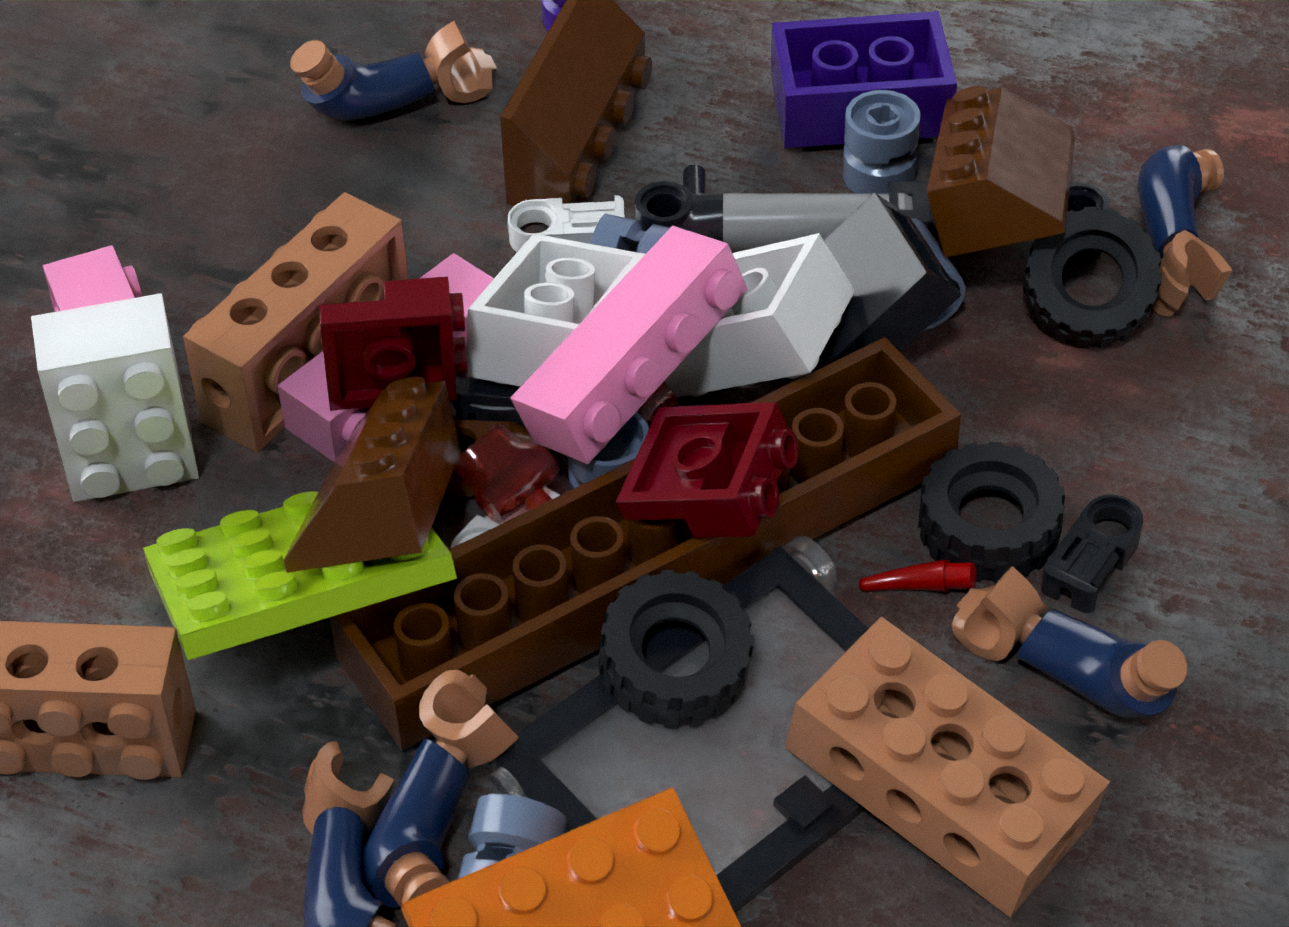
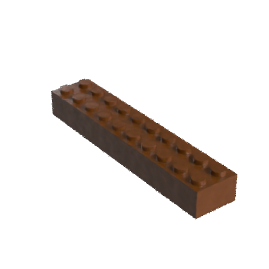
(541, 583)

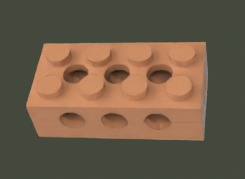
(274, 318)
(90, 684)
(945, 765)

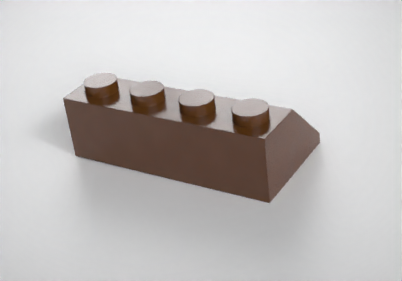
(572, 102)
(998, 172)
(383, 481)

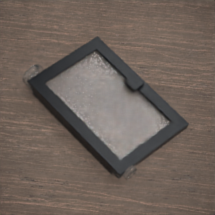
(738, 783)

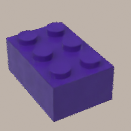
(832, 61)

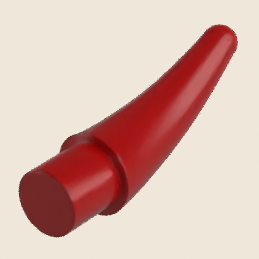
(927, 576)

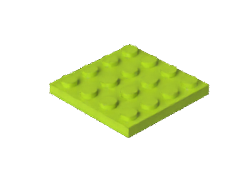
(234, 586)

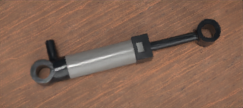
(771, 218)

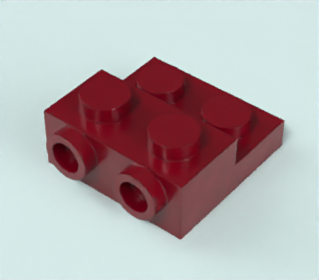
(393, 340)
(711, 468)

